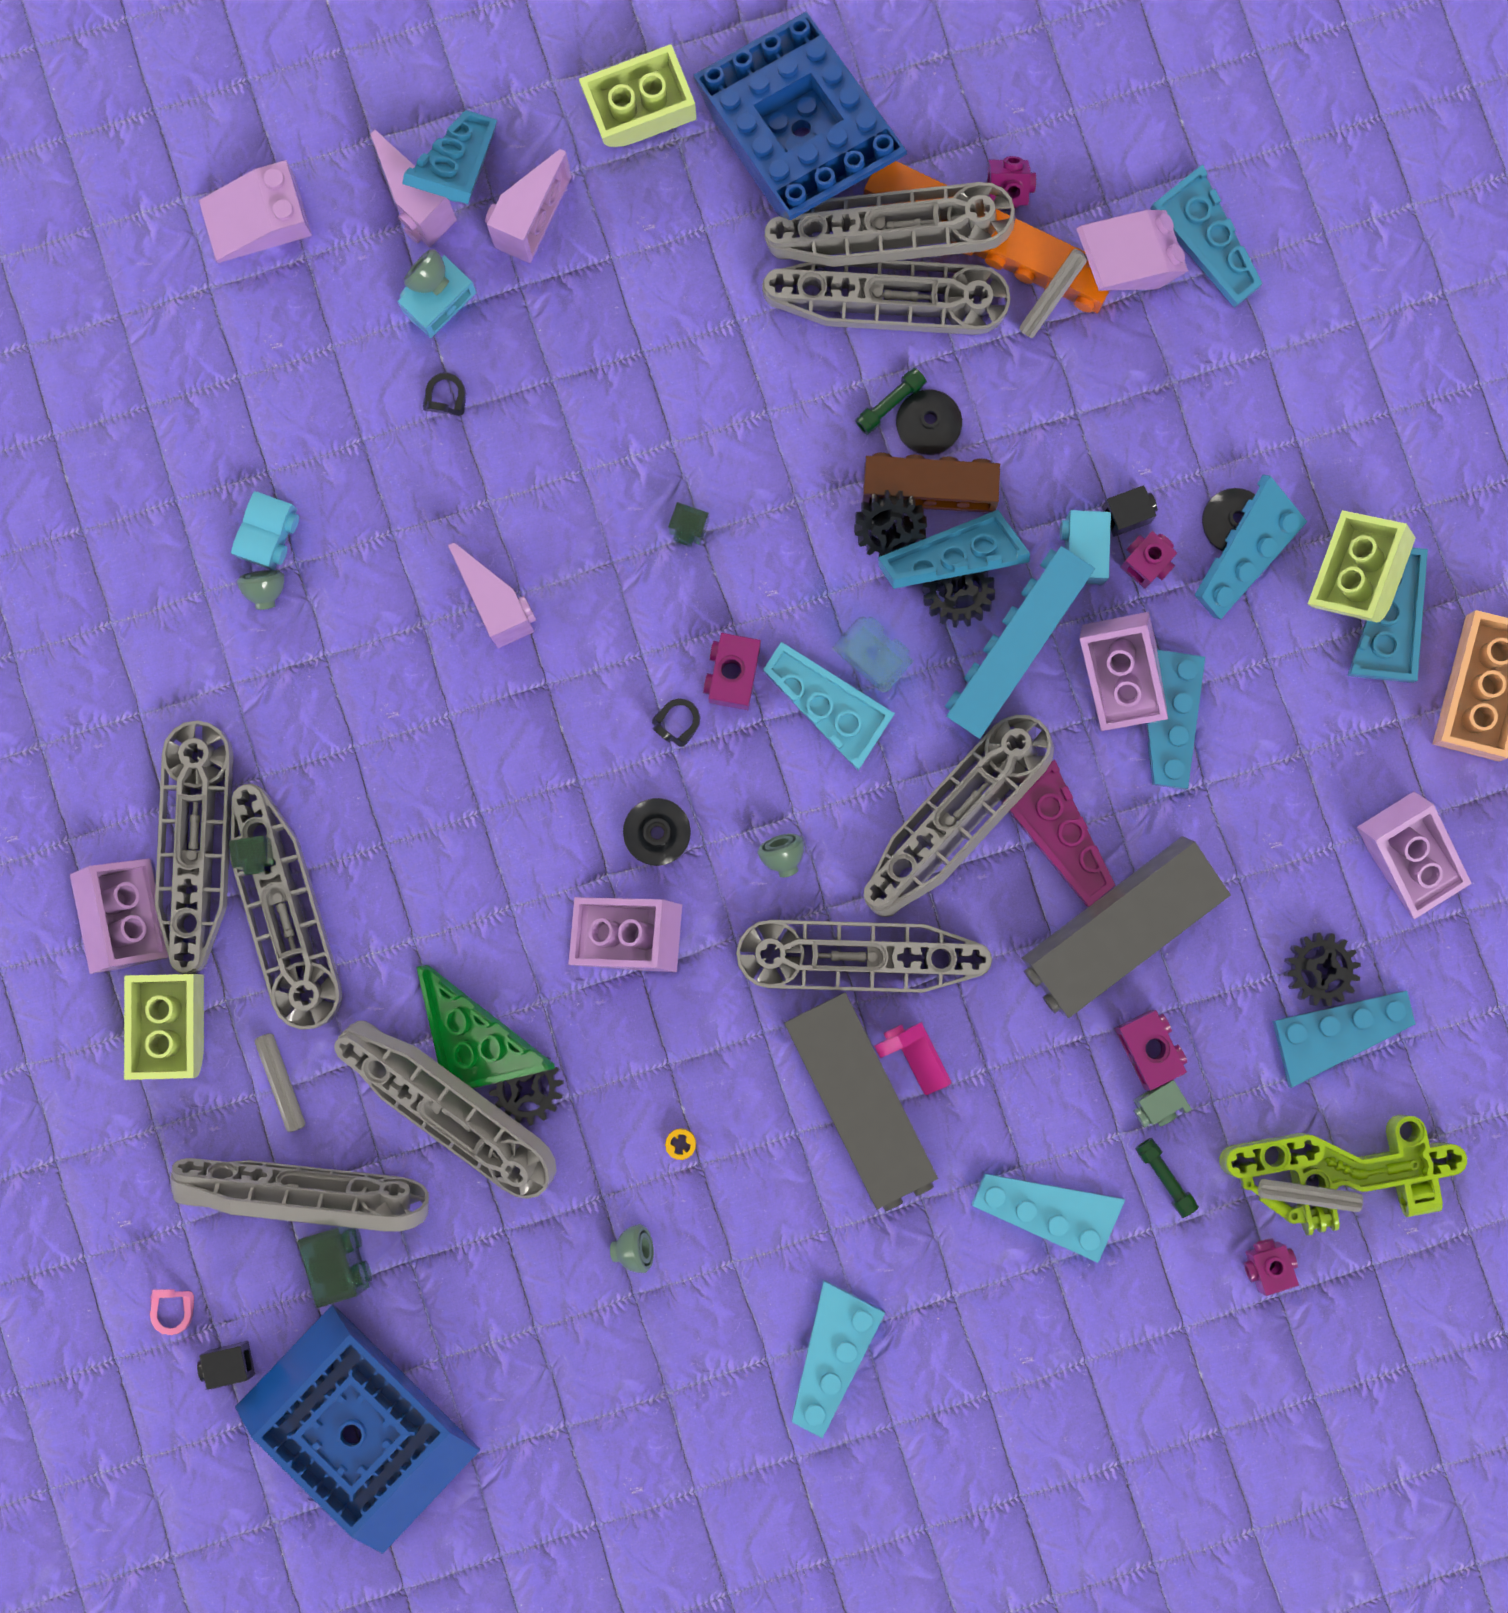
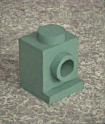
(1160, 1105)

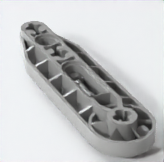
(895, 225)
(867, 295)
(967, 805)
(193, 866)
(275, 889)
(880, 956)
(449, 1110)
(300, 1193)

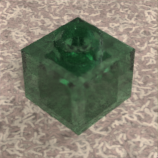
(688, 524)
(251, 854)

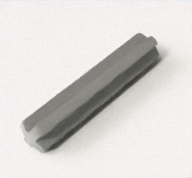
(1053, 293)
(279, 1082)
(1310, 1195)

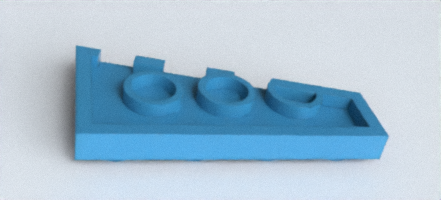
(454, 160)
(1210, 236)
(1262, 534)
(959, 551)
(1393, 645)
(1173, 739)
(1334, 1034)

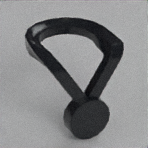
(437, 407)
(687, 735)

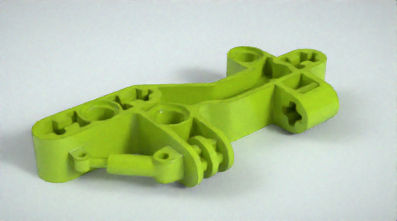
(1405, 1166)

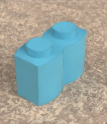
(265, 530)

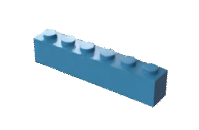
(1020, 641)

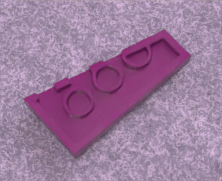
(1062, 835)

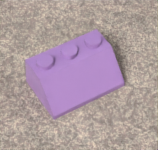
(118, 915)

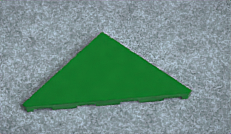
(471, 1039)

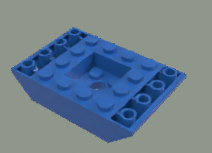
(788, 84)
(405, 1445)

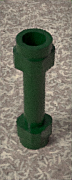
(911, 383)
(1183, 1202)

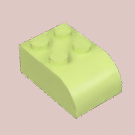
(639, 97)
(1362, 566)
(163, 1026)

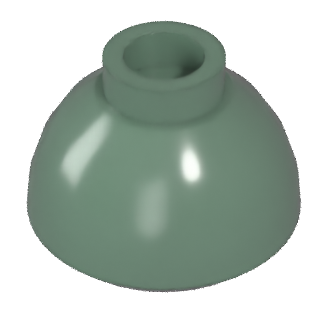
(427, 274)
(262, 587)
(782, 854)
(634, 1249)

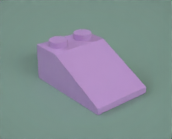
(527, 208)
(255, 212)
(422, 212)
(1133, 251)
(501, 610)
(1124, 671)
(1415, 853)
(625, 934)

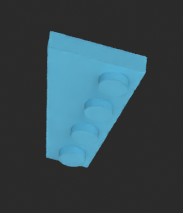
(834, 707)
(1060, 1215)
(835, 1350)

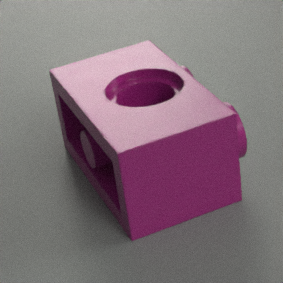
(737, 691)
(1134, 1037)

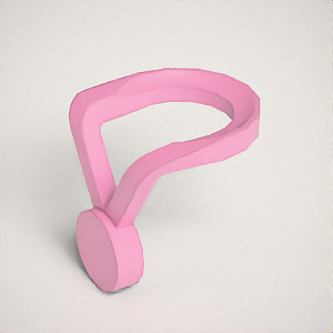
(188, 1303)

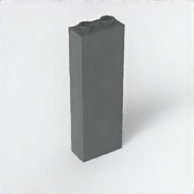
(1125, 927)
(861, 1102)

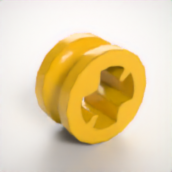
(670, 1148)

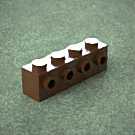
(934, 483)

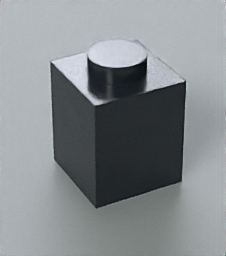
(1130, 510)
(226, 1365)

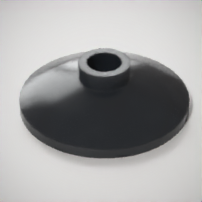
(925, 437)
(1219, 512)
(652, 814)

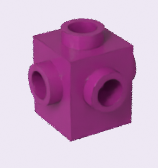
(1014, 177)
(1146, 569)
(1280, 1274)

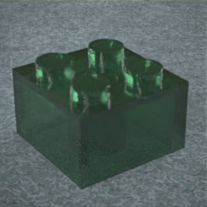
(334, 1264)

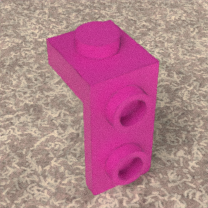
(919, 1054)

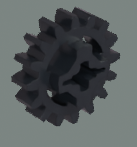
(880, 517)
(964, 603)
(1317, 982)
(539, 1097)

